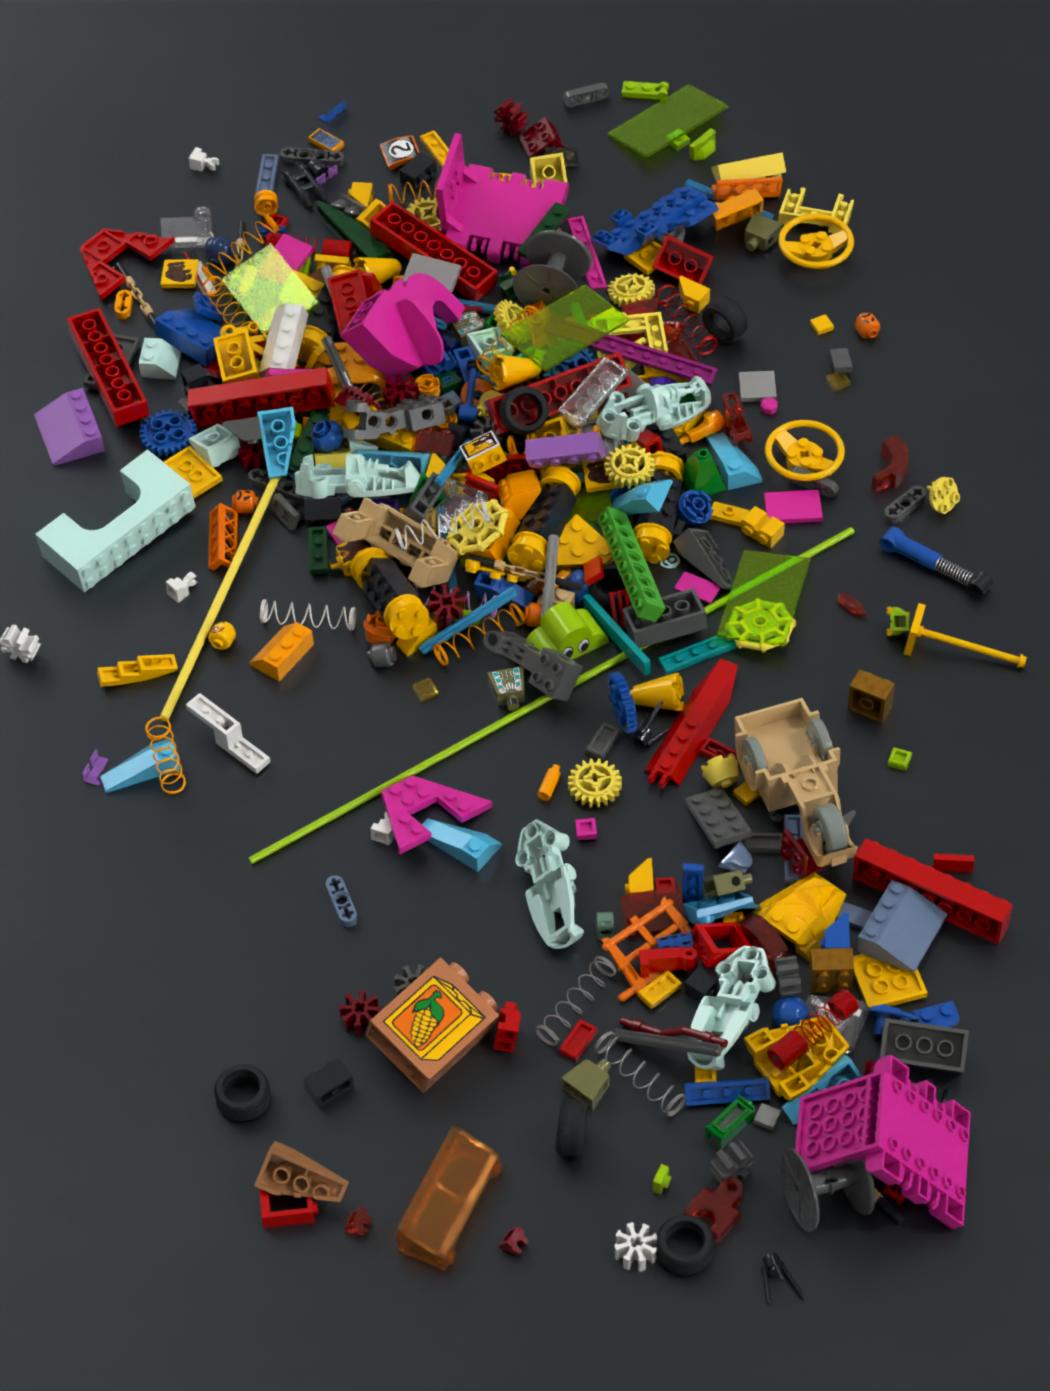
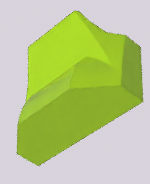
(703, 146)

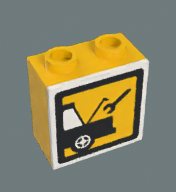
(483, 453)

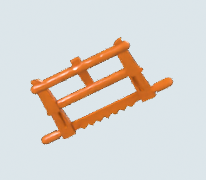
(623, 963)

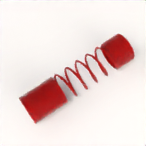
(330, 246)
(793, 1044)

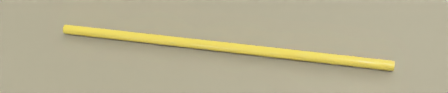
(219, 598)

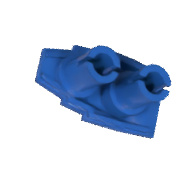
(884, 1011)

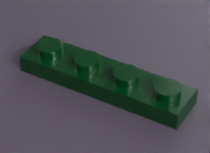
(550, 221)
(304, 446)

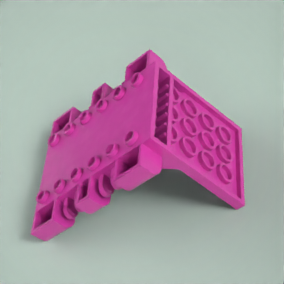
(488, 210)
(896, 1132)

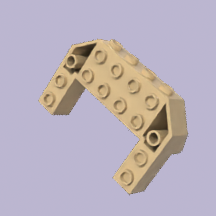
(375, 524)

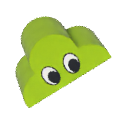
(568, 631)

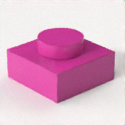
(586, 829)

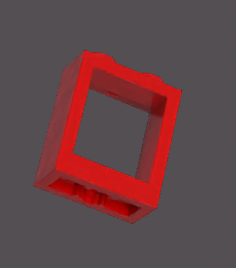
(705, 934)
(286, 1217)

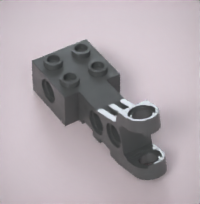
(409, 414)
(550, 668)

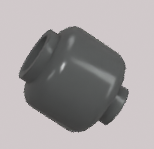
(382, 654)

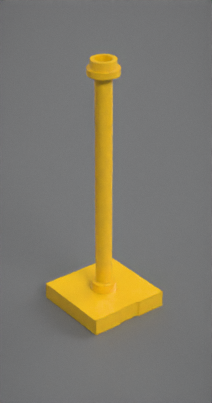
(918, 631)

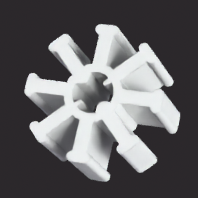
(19, 643)
(636, 1247)

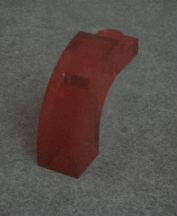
(897, 454)
(764, 936)

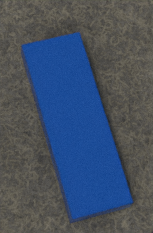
(692, 882)

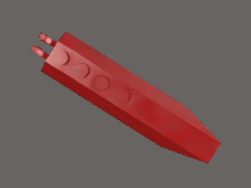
(693, 725)

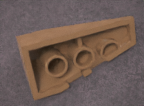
(295, 1174)

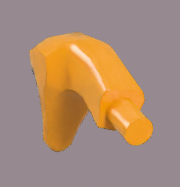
(711, 424)

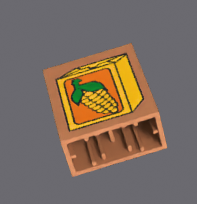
(433, 1023)

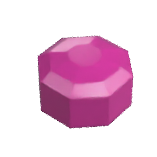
(769, 406)

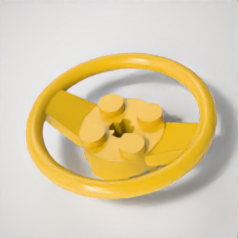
(816, 248)
(803, 452)

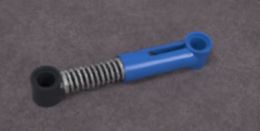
(896, 541)

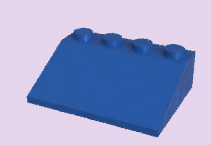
(189, 333)

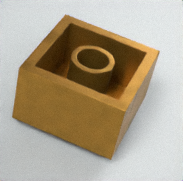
(871, 696)
(831, 969)

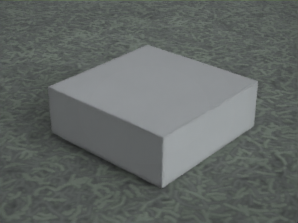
(767, 1116)

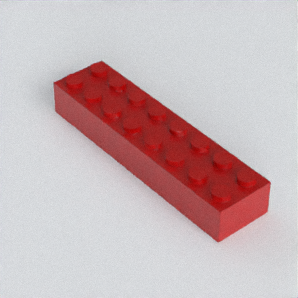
(412, 235)
(108, 367)
(556, 391)
(243, 399)
(964, 904)

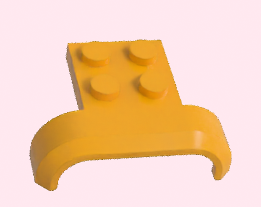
(356, 368)

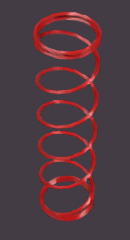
(705, 339)

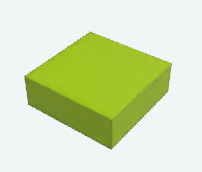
(899, 759)

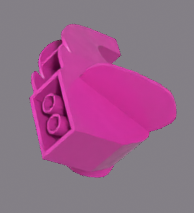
(398, 326)

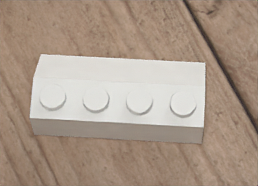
(284, 338)

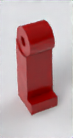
(667, 959)

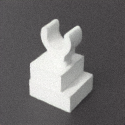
(199, 160)
(178, 589)
(382, 831)

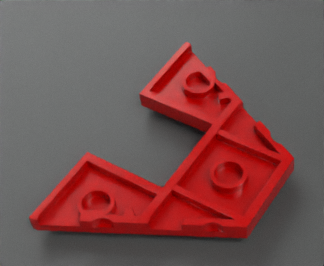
(110, 243)

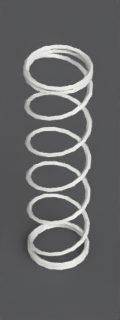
(486, 518)
(264, 610)

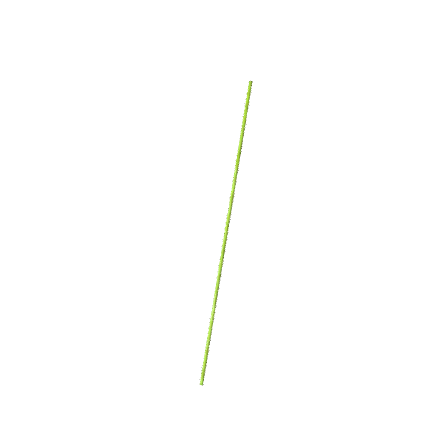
(489, 729)

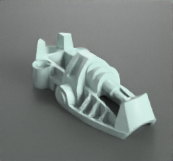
(652, 405)
(357, 479)
(553, 883)
(734, 1005)

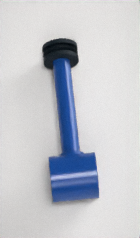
(468, 411)

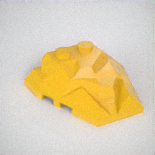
(803, 911)
(808, 1068)

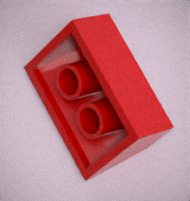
(683, 260)

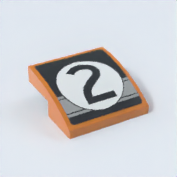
(399, 151)

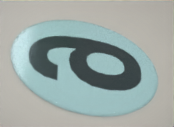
(671, 561)

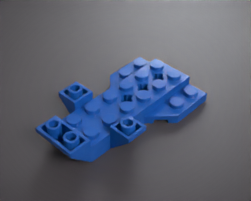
(681, 207)

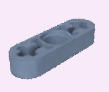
(341, 908)

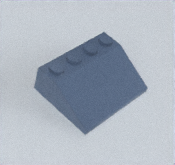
(901, 927)

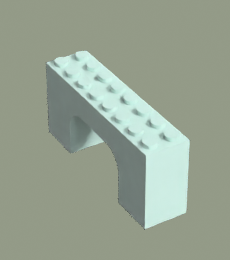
(91, 555)

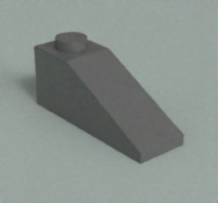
(424, 499)

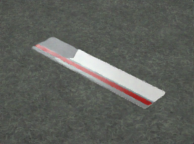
(201, 277)

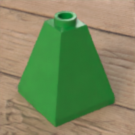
(702, 474)

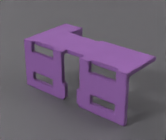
(331, 172)
(98, 767)

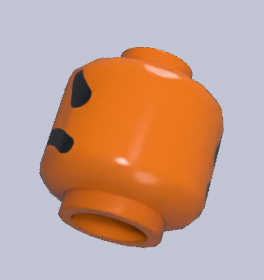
(867, 324)
(245, 502)

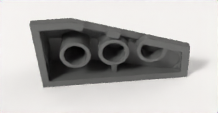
(245, 429)
(700, 550)

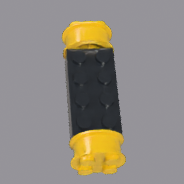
(321, 320)
(544, 518)
(656, 529)
(390, 592)

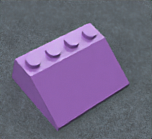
(69, 428)
(565, 449)

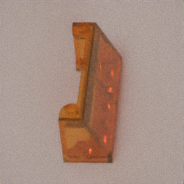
(446, 1198)

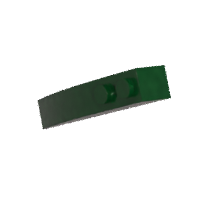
(349, 229)

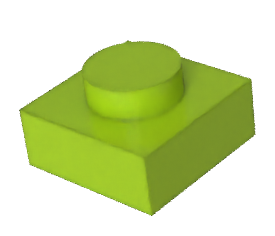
(681, 142)
(661, 1179)

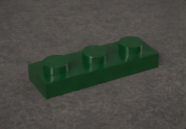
(318, 550)

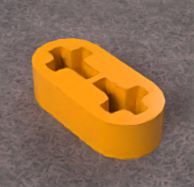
(127, 304)

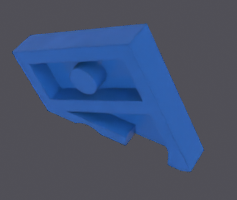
(205, 307)
(939, 1015)

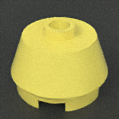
(721, 771)

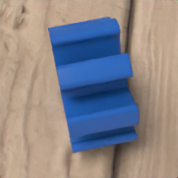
(447, 364)

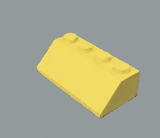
(751, 168)

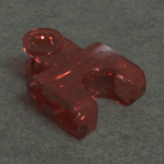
(735, 422)
(718, 1206)

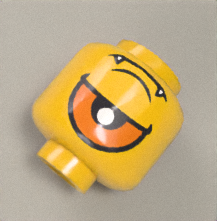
(222, 635)

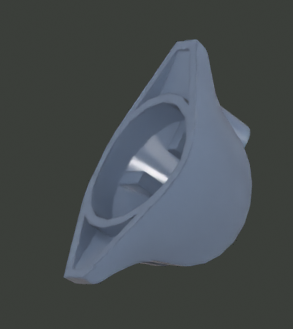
(737, 858)

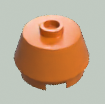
(377, 630)

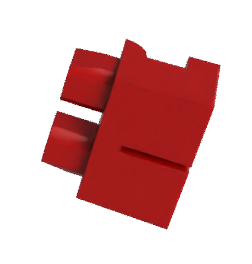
(507, 1028)

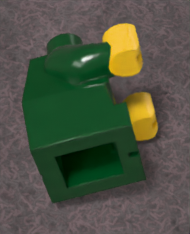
(506, 283)

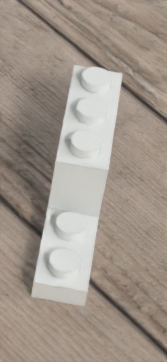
(228, 733)

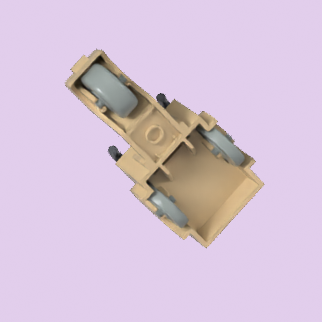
(793, 762)

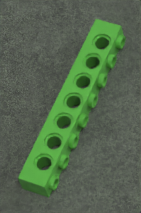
(631, 564)

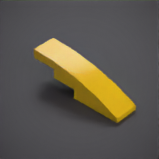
(142, 669)

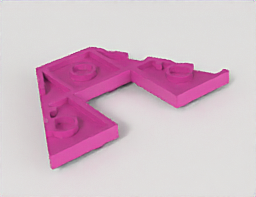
(416, 794)

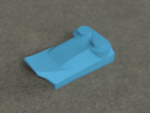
(712, 908)

